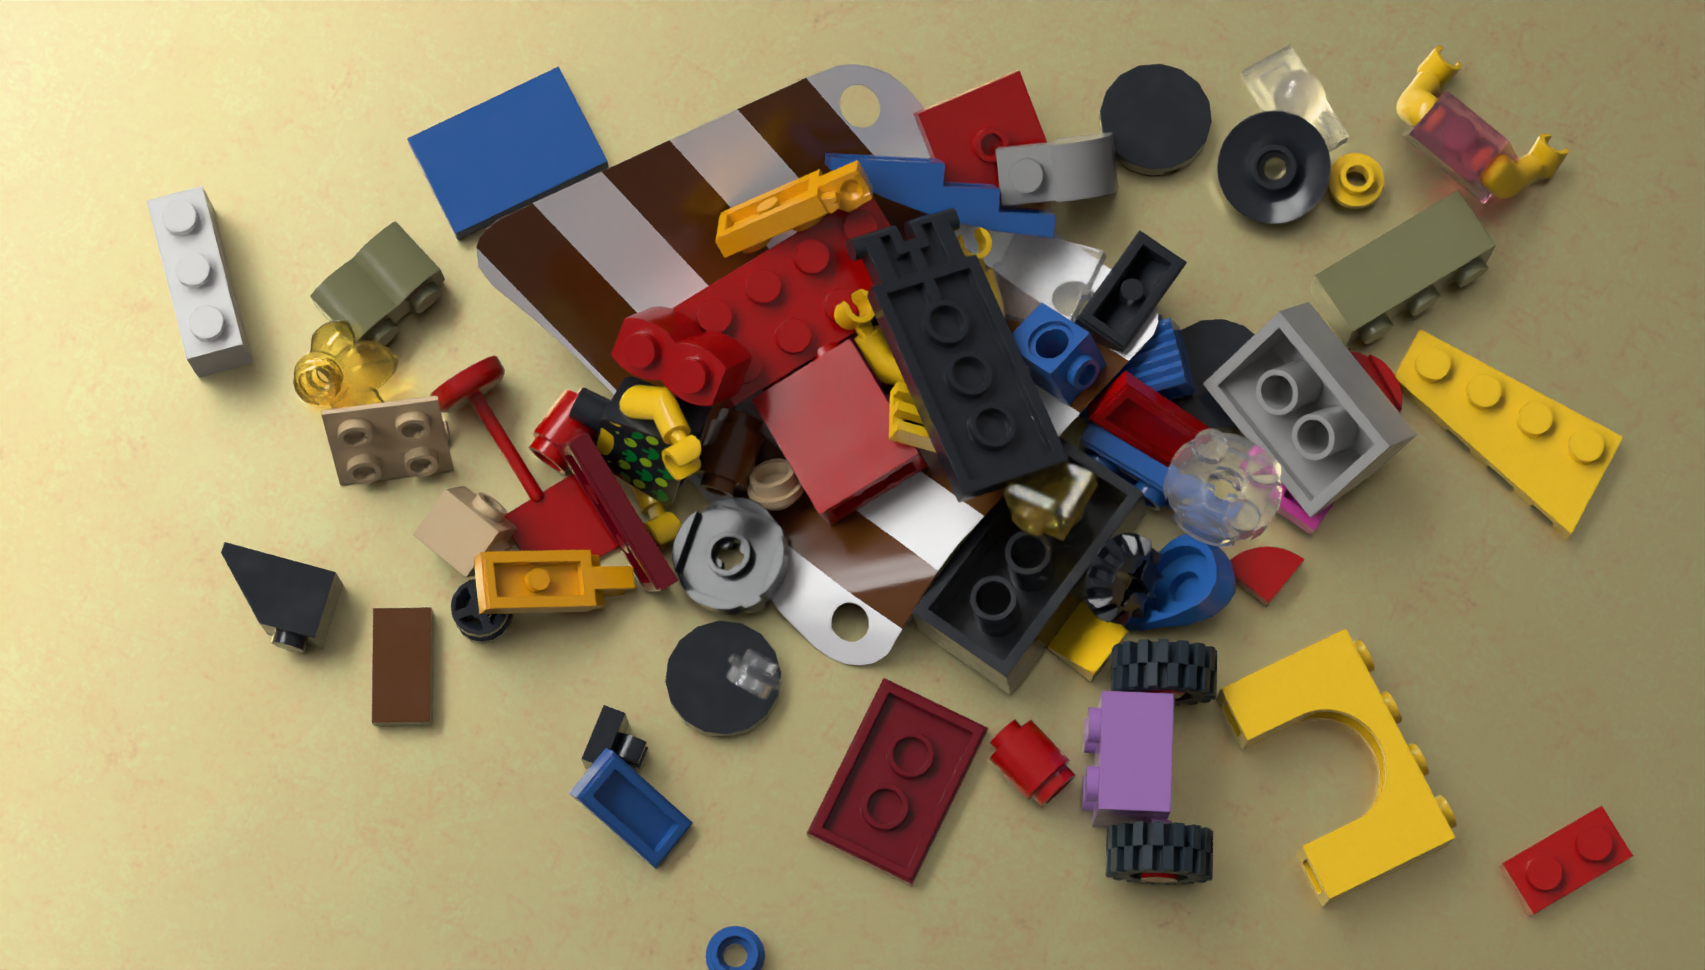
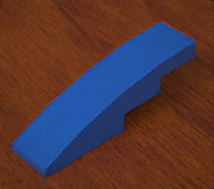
(922, 187)

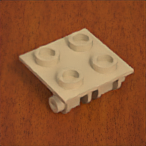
(388, 440)

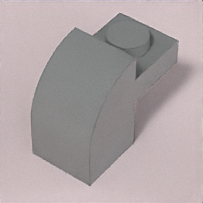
(1058, 170)

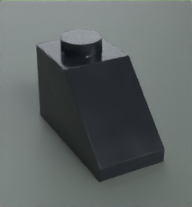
(286, 596)

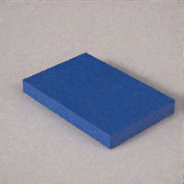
(508, 152)

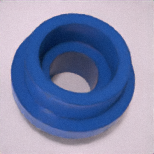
(731, 937)

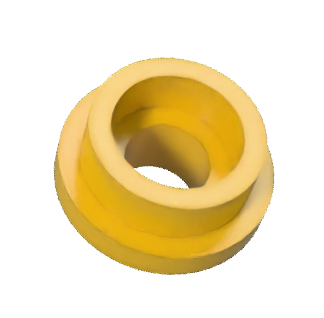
(1350, 195)

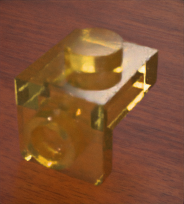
(1051, 500)

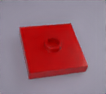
(977, 122)

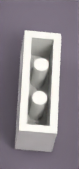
(199, 281)

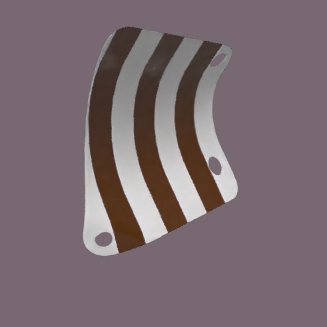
(648, 241)

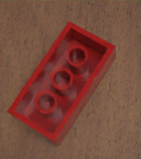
(788, 297)

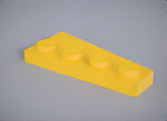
(1524, 436)

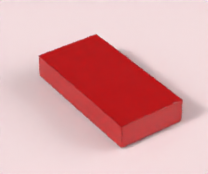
(1144, 418)

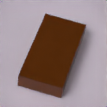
(402, 666)

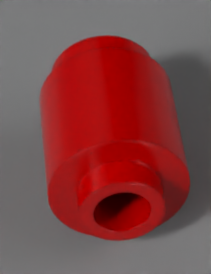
(555, 429)
(1031, 761)

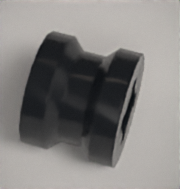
(465, 605)

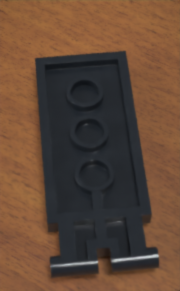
(957, 356)

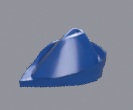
(1194, 585)

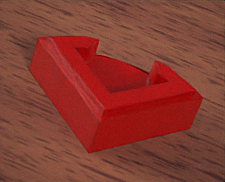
(1265, 570)

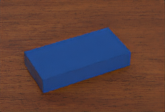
(630, 807)

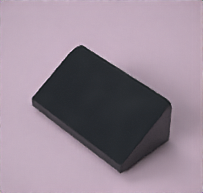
(1130, 292)

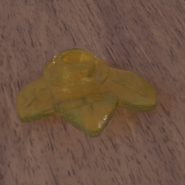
(351, 367)

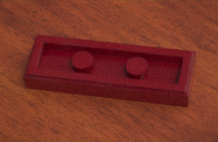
(617, 512)

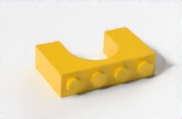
(1336, 685)

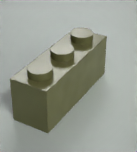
(1403, 270)

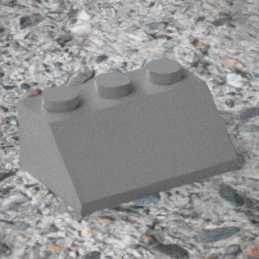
(1309, 407)

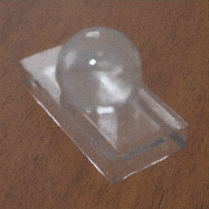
(1286, 85)

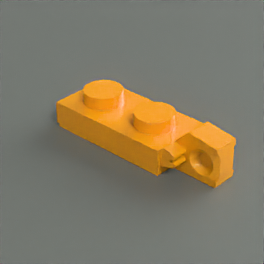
(791, 206)
(546, 581)

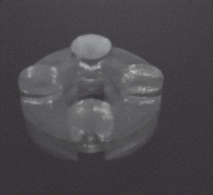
(1229, 458)

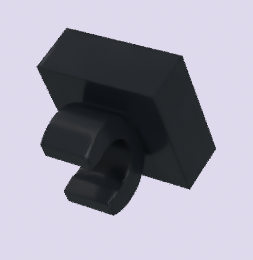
(610, 734)

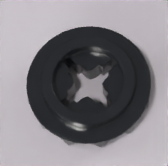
(1104, 589)

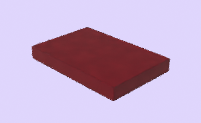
(897, 782)

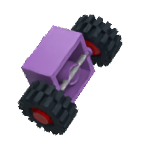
(1133, 761)

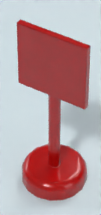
(551, 518)

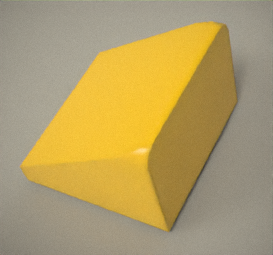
(1087, 641)

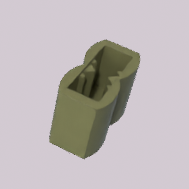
(380, 286)

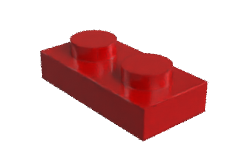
(1565, 861)

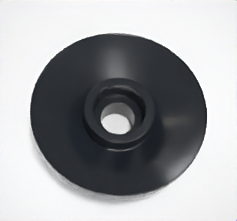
(1252, 146)

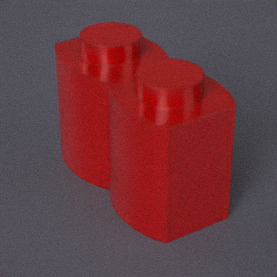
(674, 349)

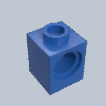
(1058, 353)

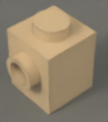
(464, 526)

